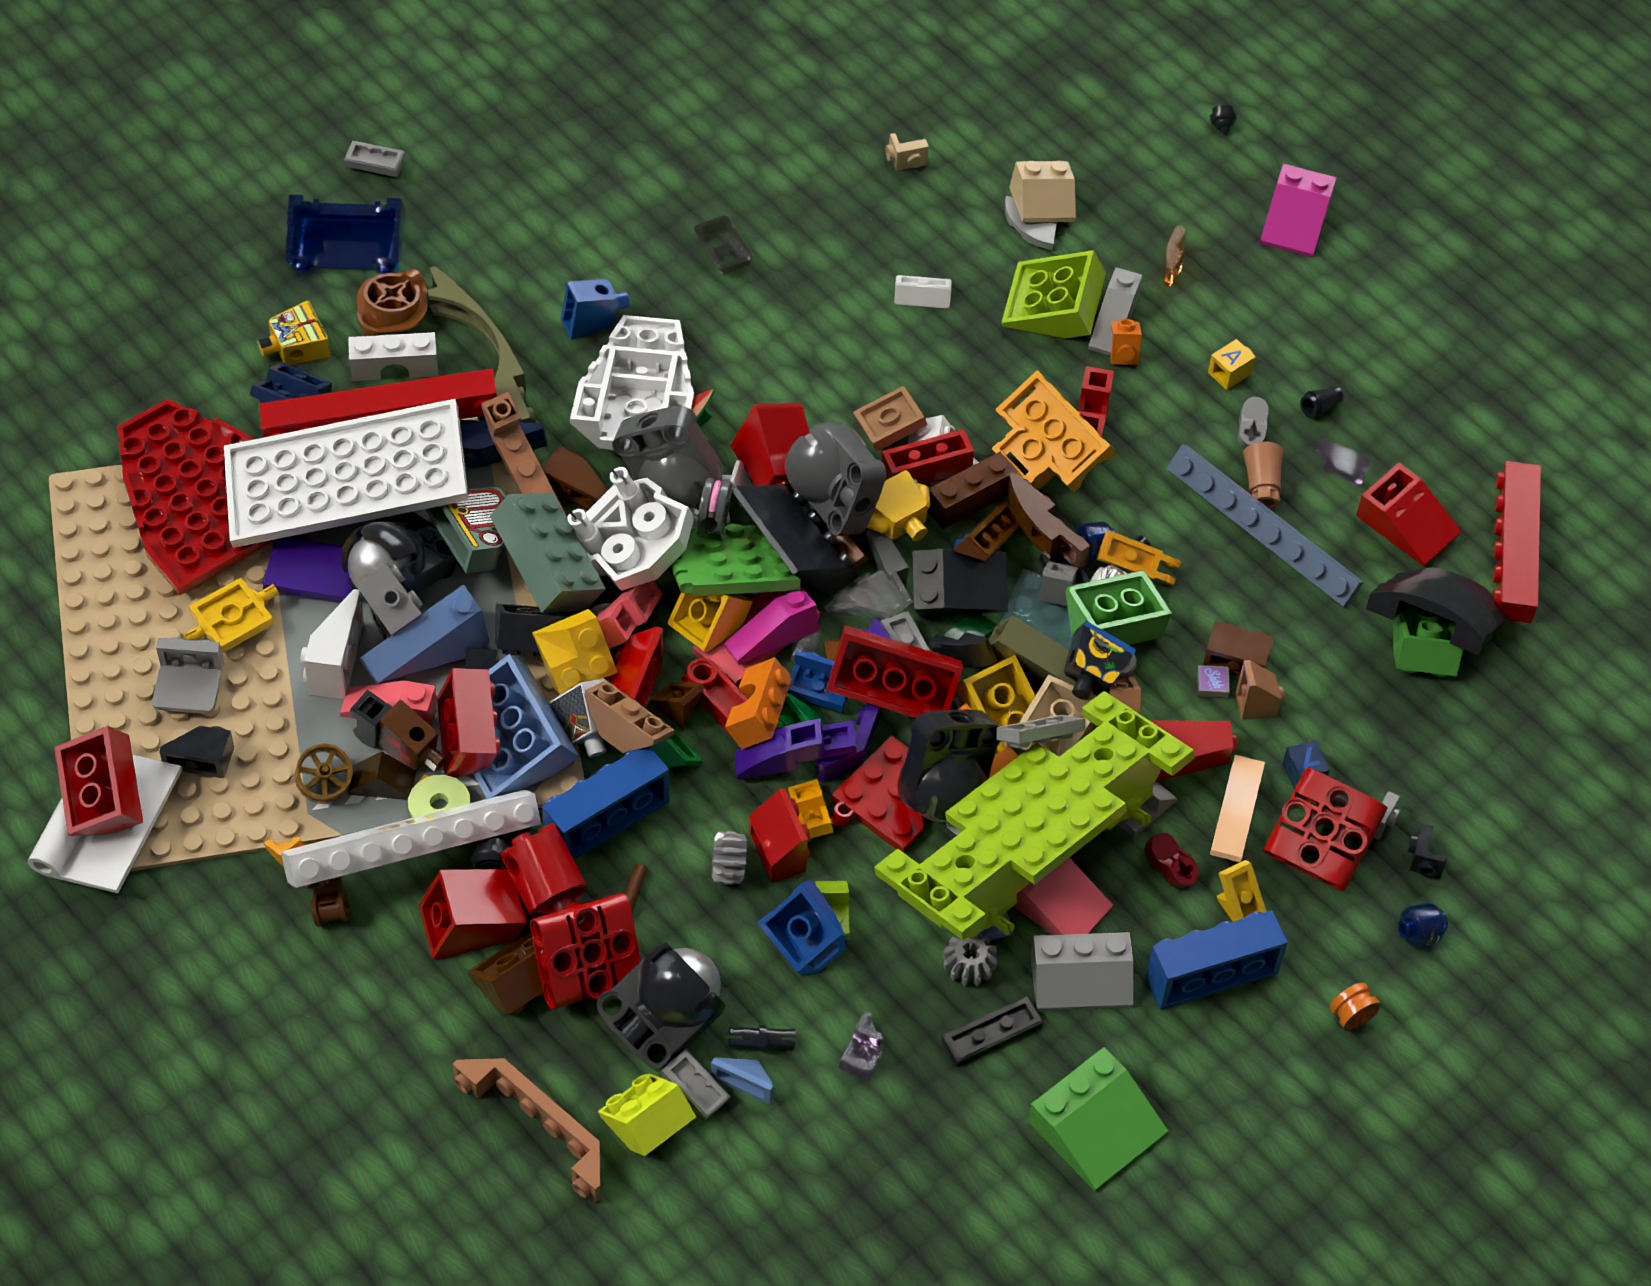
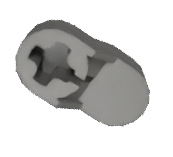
(1252, 431)

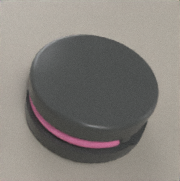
(714, 506)

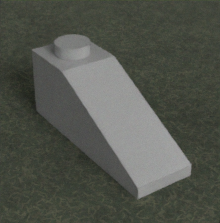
(1117, 305)

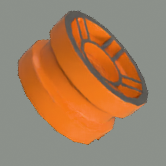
(1355, 1006)

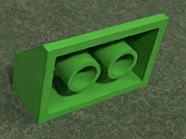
(1121, 606)

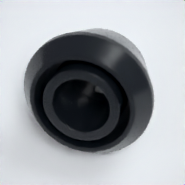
(488, 853)

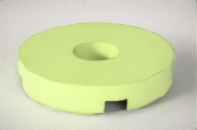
(436, 788)

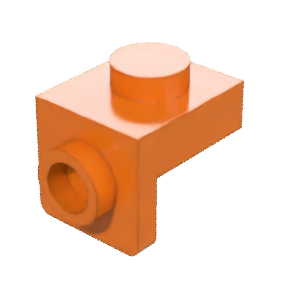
(1125, 342)

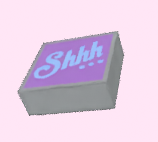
(1213, 681)

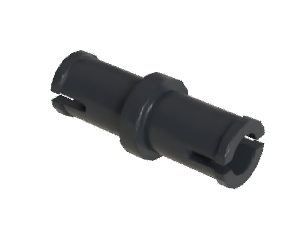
(761, 1037)

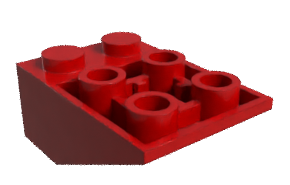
(1408, 515)

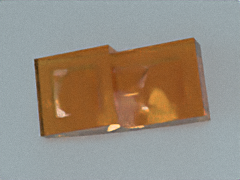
(1174, 255)

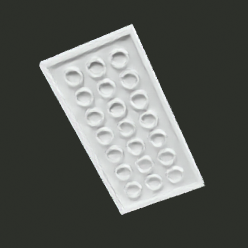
(345, 473)

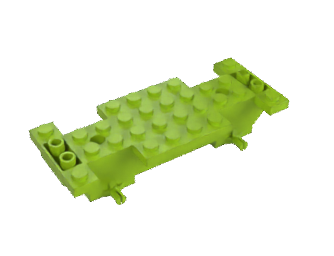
(1036, 818)

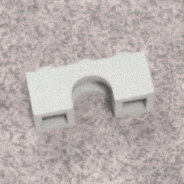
(412, 351)

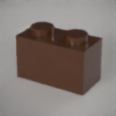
(1233, 645)

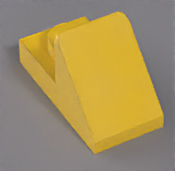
(1240, 892)

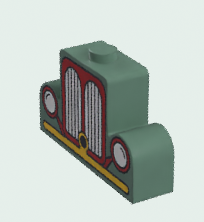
(470, 530)

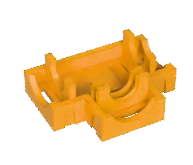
(1049, 436)

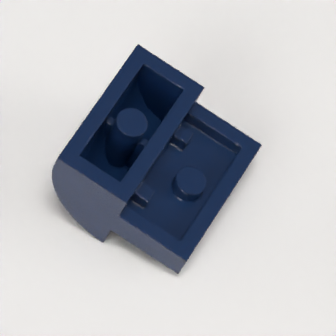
(287, 383)

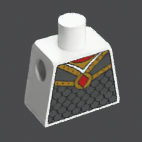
(577, 719)

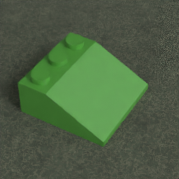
(1097, 1119)

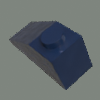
(480, 448)

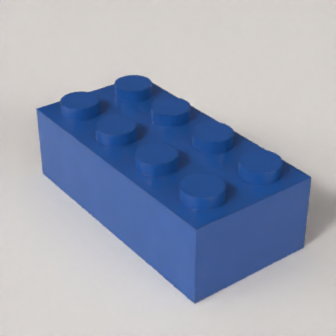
(609, 800)
(1215, 959)

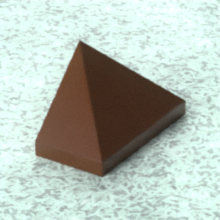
(678, 701)

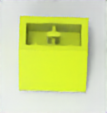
(647, 1113)

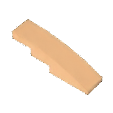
(1237, 808)

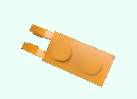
(1136, 557)

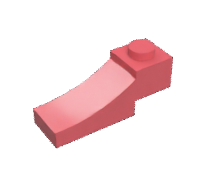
(627, 612)

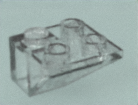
(872, 597)

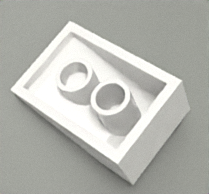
(334, 649)

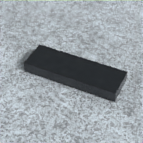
(992, 1031)

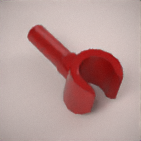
(840, 819)

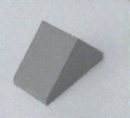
(1054, 582)

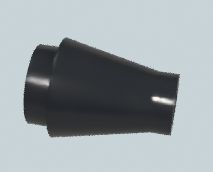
(1320, 401)

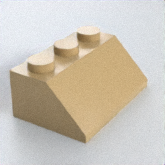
(1055, 699)

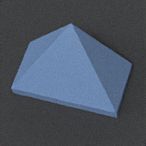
(744, 1076)

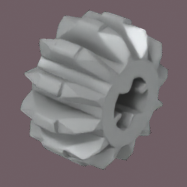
(729, 858)
(980, 965)

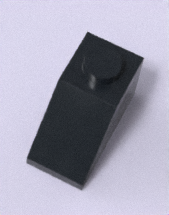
(201, 751)

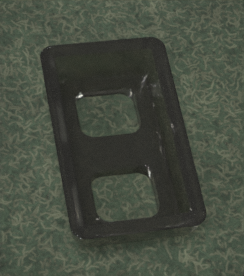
(734, 245)

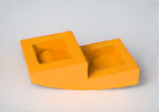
(811, 808)

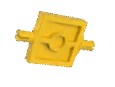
(231, 614)

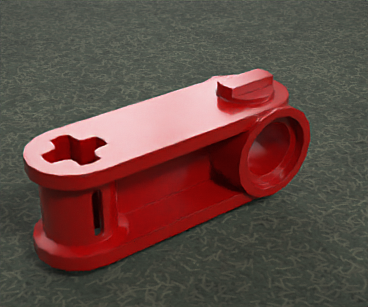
(719, 691)

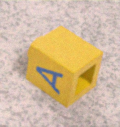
(1231, 364)

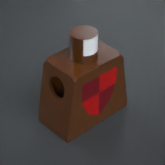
(409, 738)

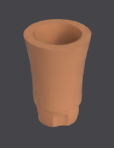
(1264, 472)

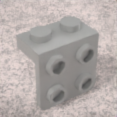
(188, 675)

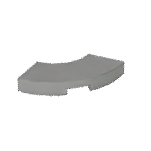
(1037, 233)

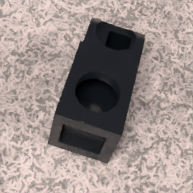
(368, 712)

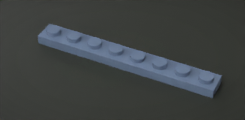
(1265, 525)

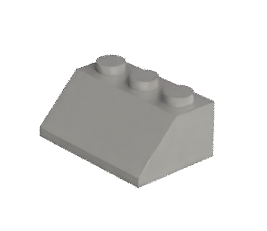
(1082, 971)

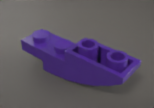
(796, 744)

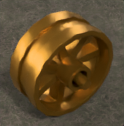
(323, 773)

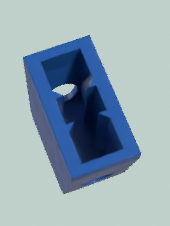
(591, 306)

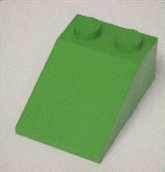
(1424, 644)

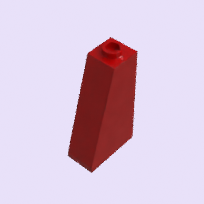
(1210, 740)

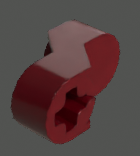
(1172, 861)

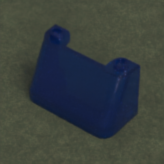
(344, 235)

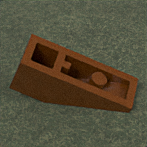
(573, 478)

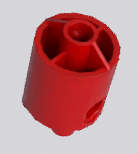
(544, 871)

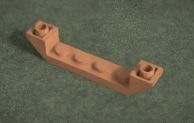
(505, 430)
(481, 1074)

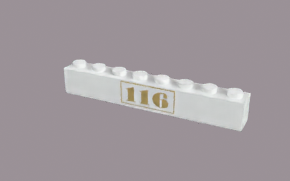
(410, 838)

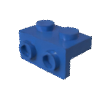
(810, 681)

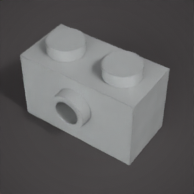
(389, 597)

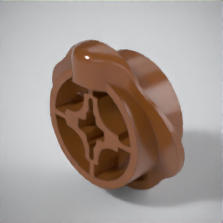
(392, 302)

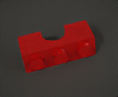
(1095, 397)

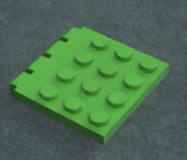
(732, 564)

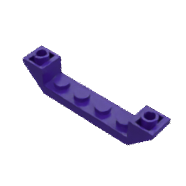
(867, 720)

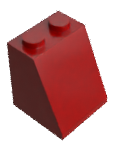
(767, 439)
(471, 911)

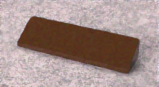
(989, 533)

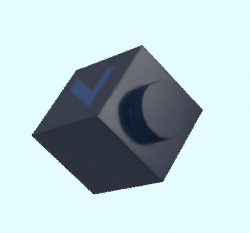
(1303, 756)

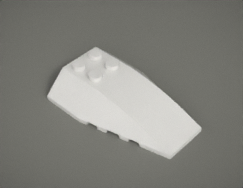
(634, 374)

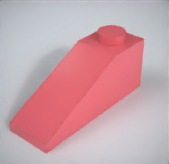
(417, 696)

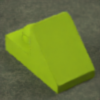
(837, 896)

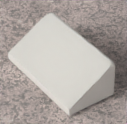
(922, 291)

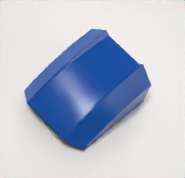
(805, 929)

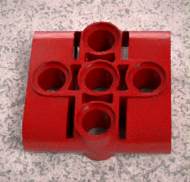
(1315, 796)
(560, 934)

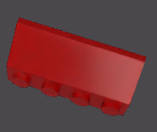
(893, 674)

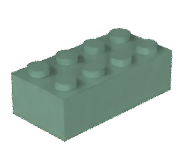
(547, 552)

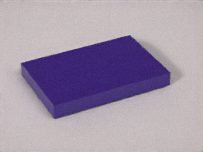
(307, 570)

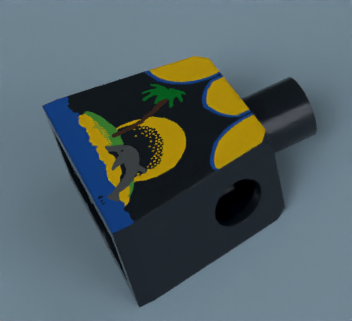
(1095, 660)

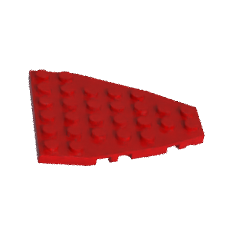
(180, 491)

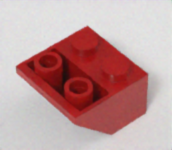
(780, 836)

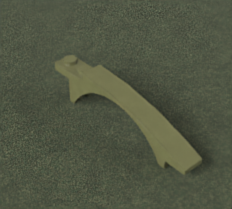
(458, 305)

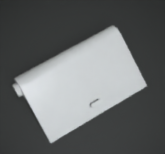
(104, 859)

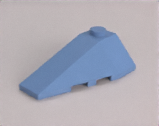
(430, 639)

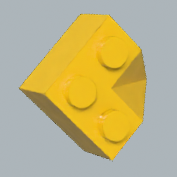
(574, 651)

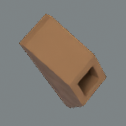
(624, 720)

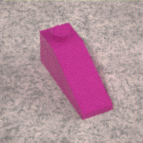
(775, 626)

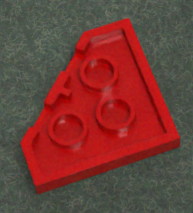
(875, 797)

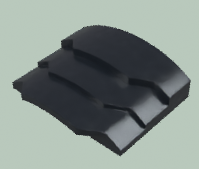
(1444, 595)

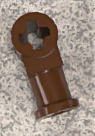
(330, 902)

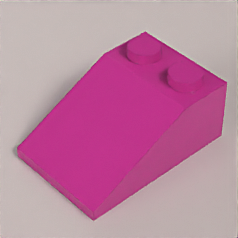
(1298, 210)

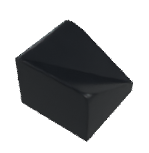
(481, 658)

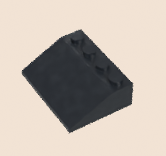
(798, 536)

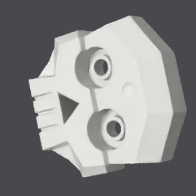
(633, 531)

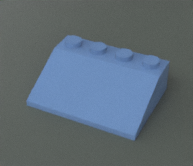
(528, 730)

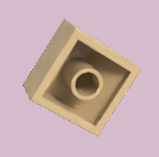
(1044, 191)

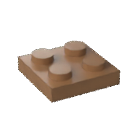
(890, 418)

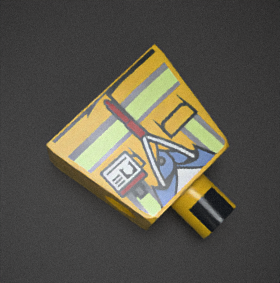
(296, 336)

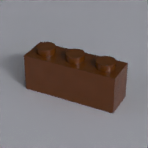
(970, 490)

